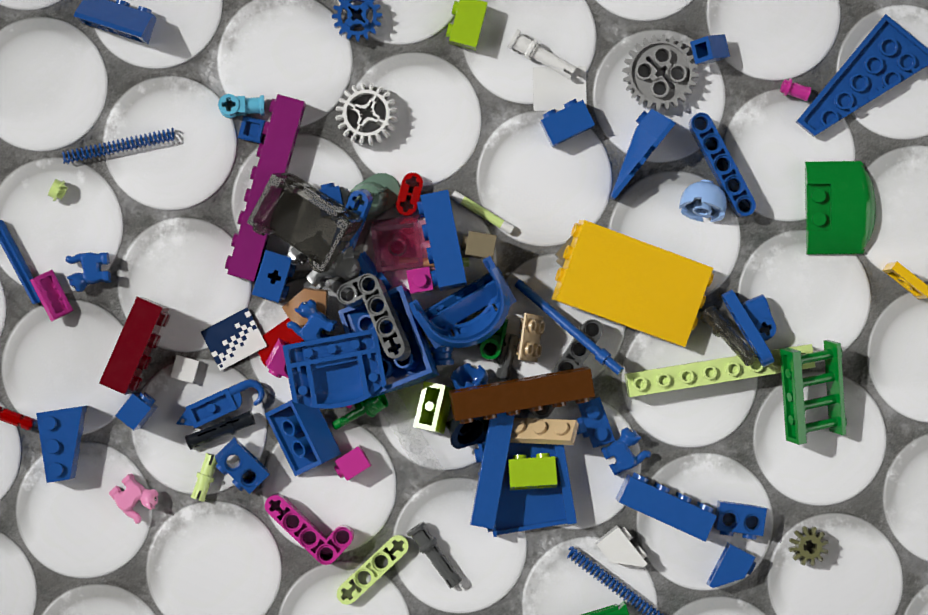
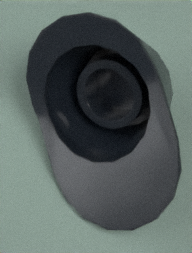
(468, 433)

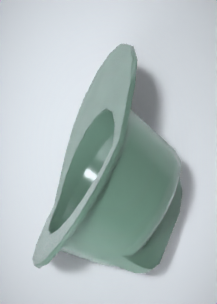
(384, 192)

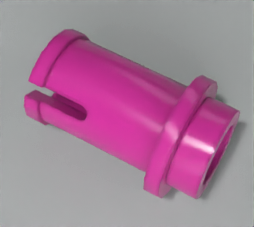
(795, 89)

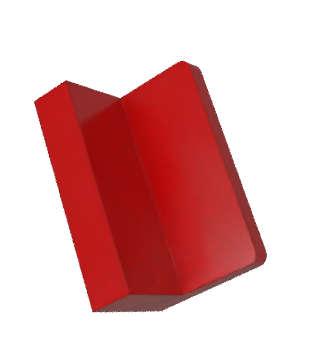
(280, 331)

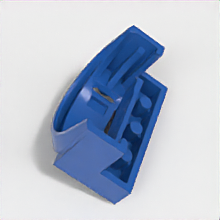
(455, 308)

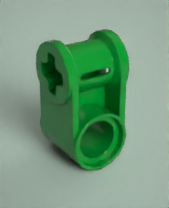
(497, 340)

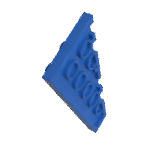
(876, 66)

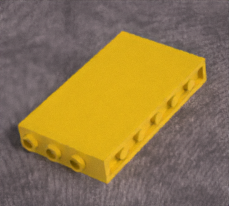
(632, 283)

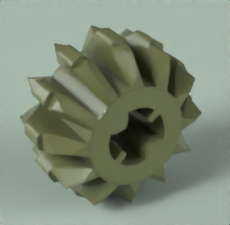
(803, 553)

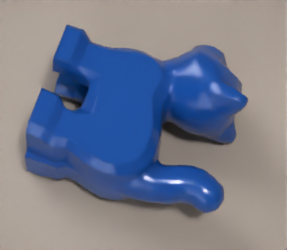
(91, 267)
(316, 322)
(620, 450)

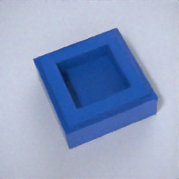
(251, 129)

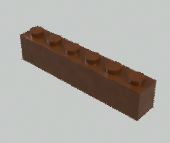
(521, 394)

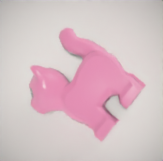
(131, 495)

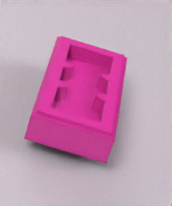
(51, 295)

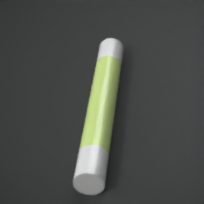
(482, 212)

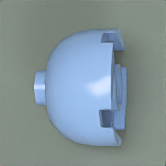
(703, 200)

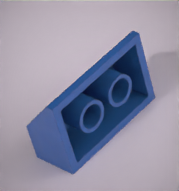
(117, 18)
(302, 436)

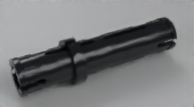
(229, 426)

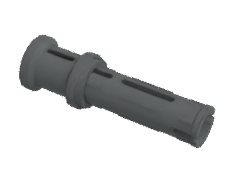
(428, 546)

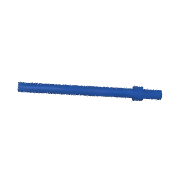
(602, 355)

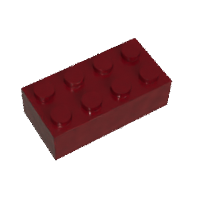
(134, 346)

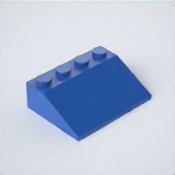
(420, 363)

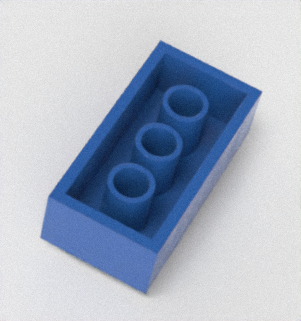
(443, 239)
(666, 507)

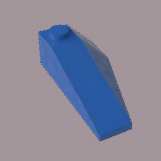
(646, 138)

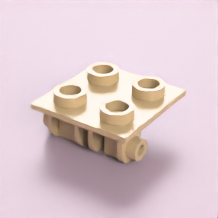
(532, 328)

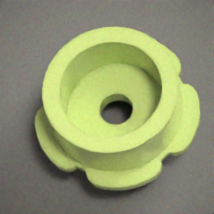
(57, 190)

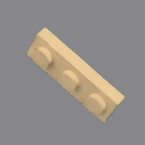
(544, 431)

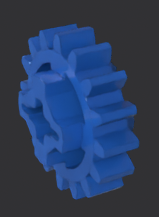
(349, 24)

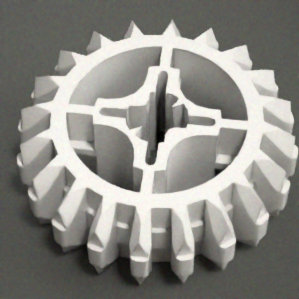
(357, 132)

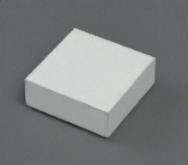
(185, 369)

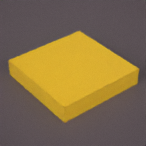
(907, 280)

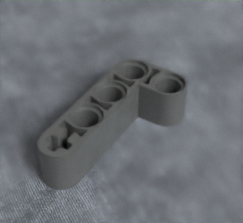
(379, 319)

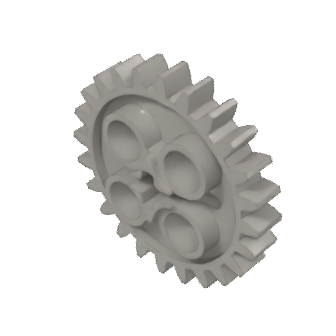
(644, 85)

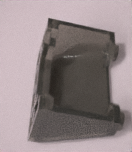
(304, 219)

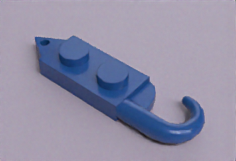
(219, 404)

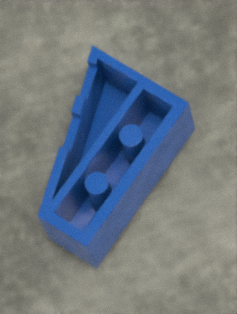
(60, 441)

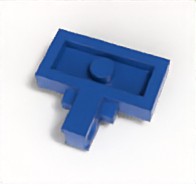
(594, 423)

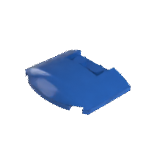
(335, 369)

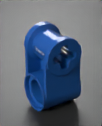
(760, 314)

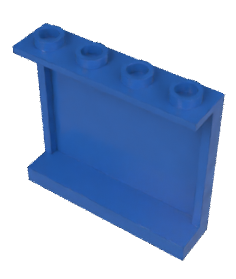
(533, 507)

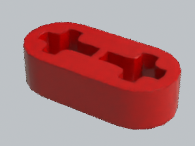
(403, 193)

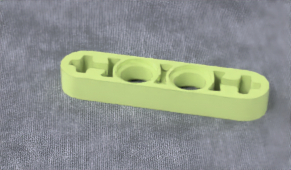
(371, 567)

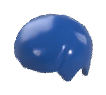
(468, 376)

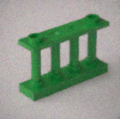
(793, 394)

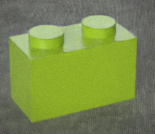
(467, 23)
(433, 407)
(532, 472)

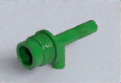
(368, 406)

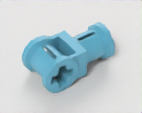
(242, 105)

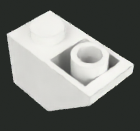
(619, 549)

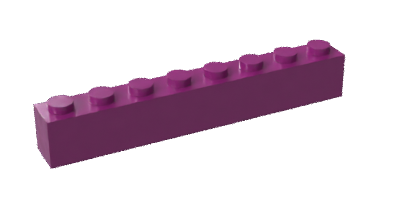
(273, 158)

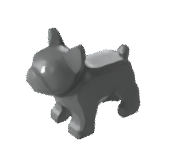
(345, 266)

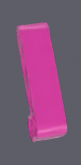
(306, 525)

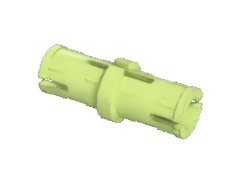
(204, 477)

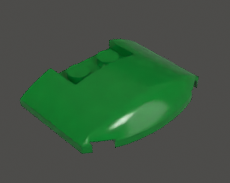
(838, 207)

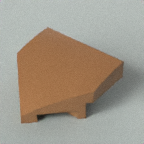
(320, 296)

